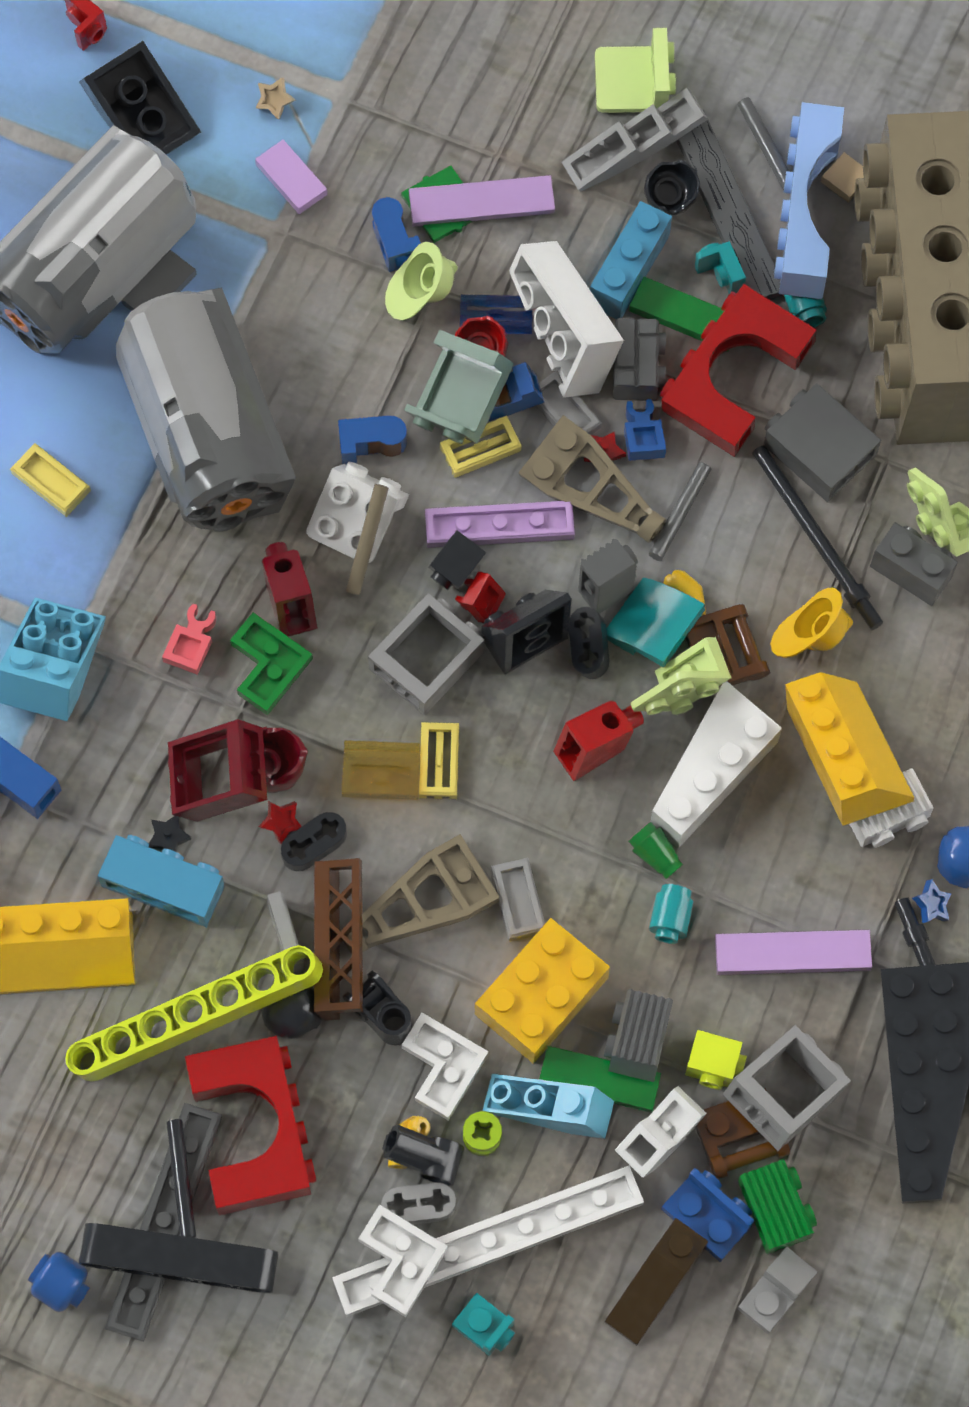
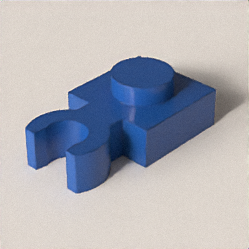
(642, 434)

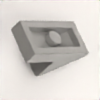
(777, 1290)

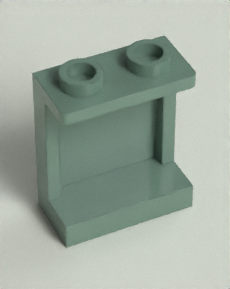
(461, 389)

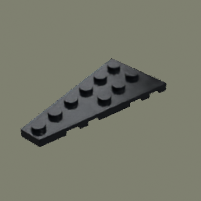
(928, 1070)

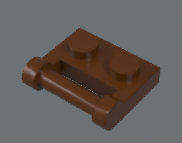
(712, 626)
(726, 1126)

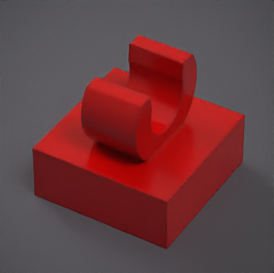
(482, 596)

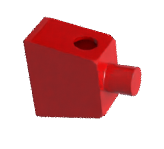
(595, 737)

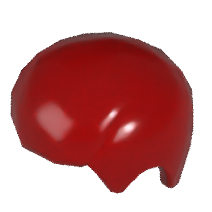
(484, 332)

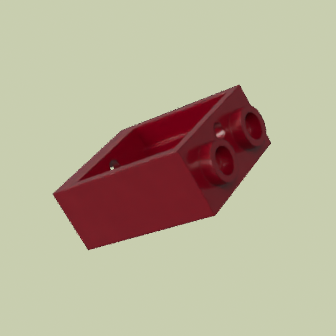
(245, 770)

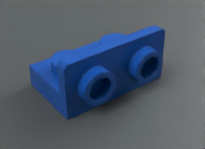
(710, 1212)

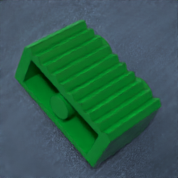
(777, 1206)

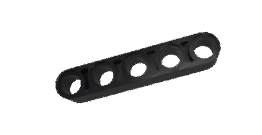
(178, 1258)

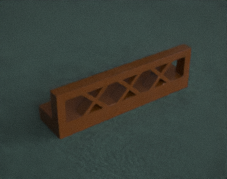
(328, 937)

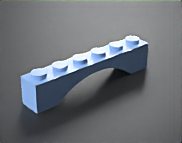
(805, 253)

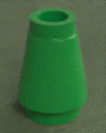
(655, 850)

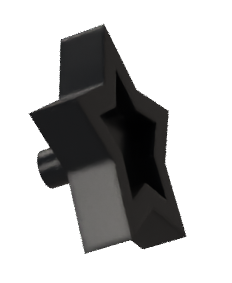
(168, 834)

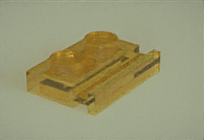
(381, 770)

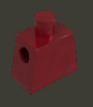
(288, 590)

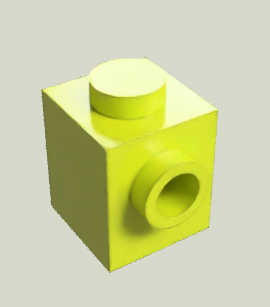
(715, 1060)

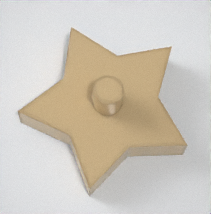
(274, 97)

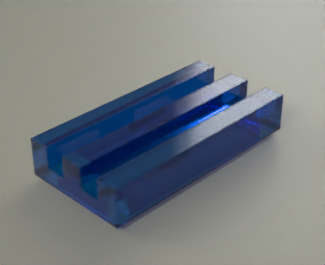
(513, 321)

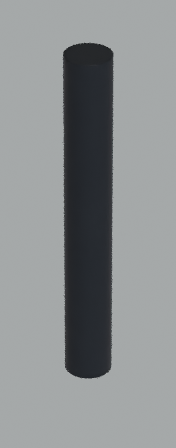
(181, 1178)

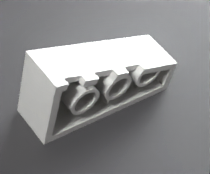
(567, 317)
(720, 755)

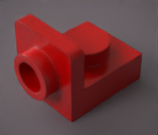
(89, 21)

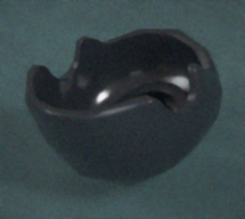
(672, 187)
(292, 1015)

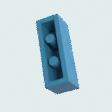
(631, 259)
(162, 879)

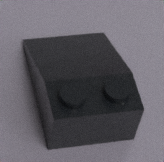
(140, 99)
(528, 628)

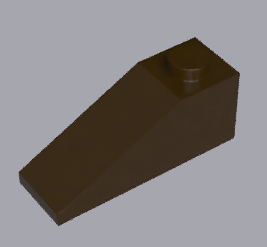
(656, 1281)

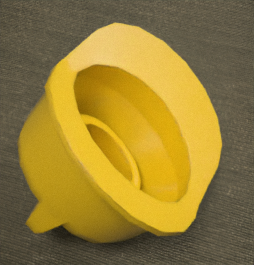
(814, 626)

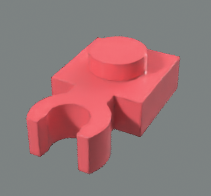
(190, 645)

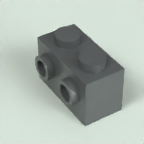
(914, 563)

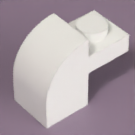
(661, 1132)

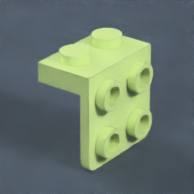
(635, 76)
(936, 518)
(686, 679)

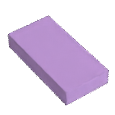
(291, 176)

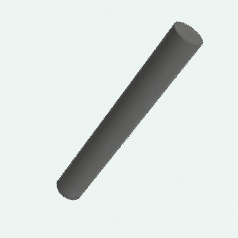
(763, 139)
(680, 511)

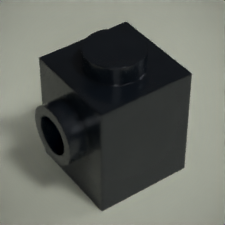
(455, 561)

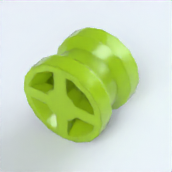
(480, 1144)

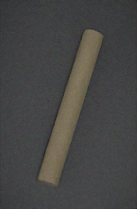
(367, 539)

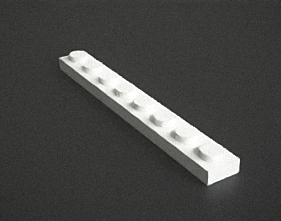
(506, 1234)

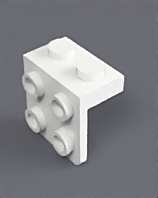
(344, 506)

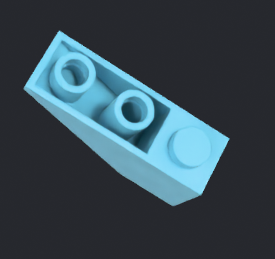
(550, 1104)

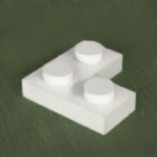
(453, 1063)
(411, 1254)

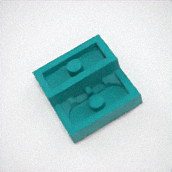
(654, 621)

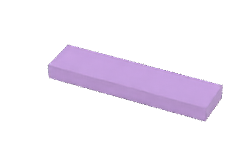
(482, 200)
(501, 523)
(793, 952)

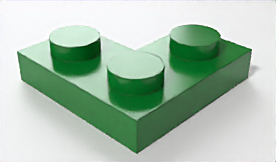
(277, 660)

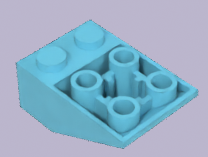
(49, 659)

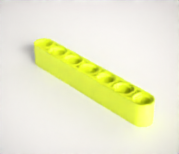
(175, 1013)

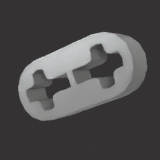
(419, 1194)

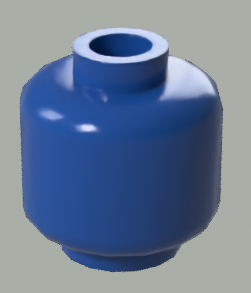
(59, 1281)

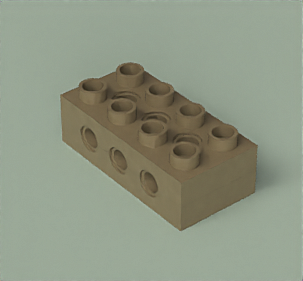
(920, 263)

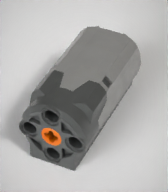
(91, 240)
(203, 410)

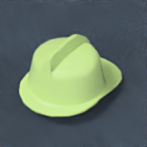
(420, 280)

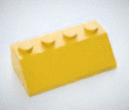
(846, 747)
(66, 946)

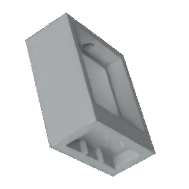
(405, 683)
(763, 1109)

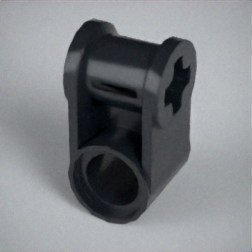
(379, 1006)

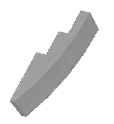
(635, 141)

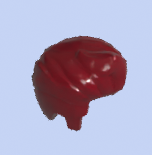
(284, 758)

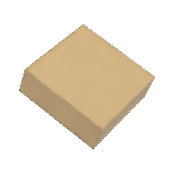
(842, 176)

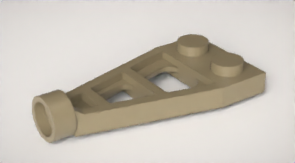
(556, 457)
(463, 879)

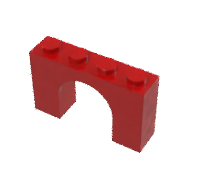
(746, 321)
(259, 1070)

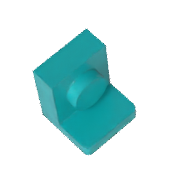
(725, 265)
(485, 1325)

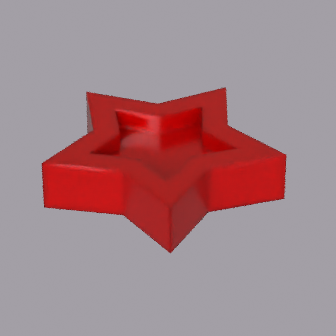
(609, 445)
(281, 820)

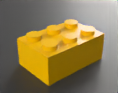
(542, 990)

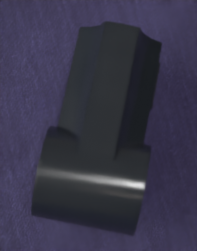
(433, 1157)

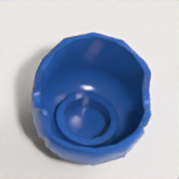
(954, 856)

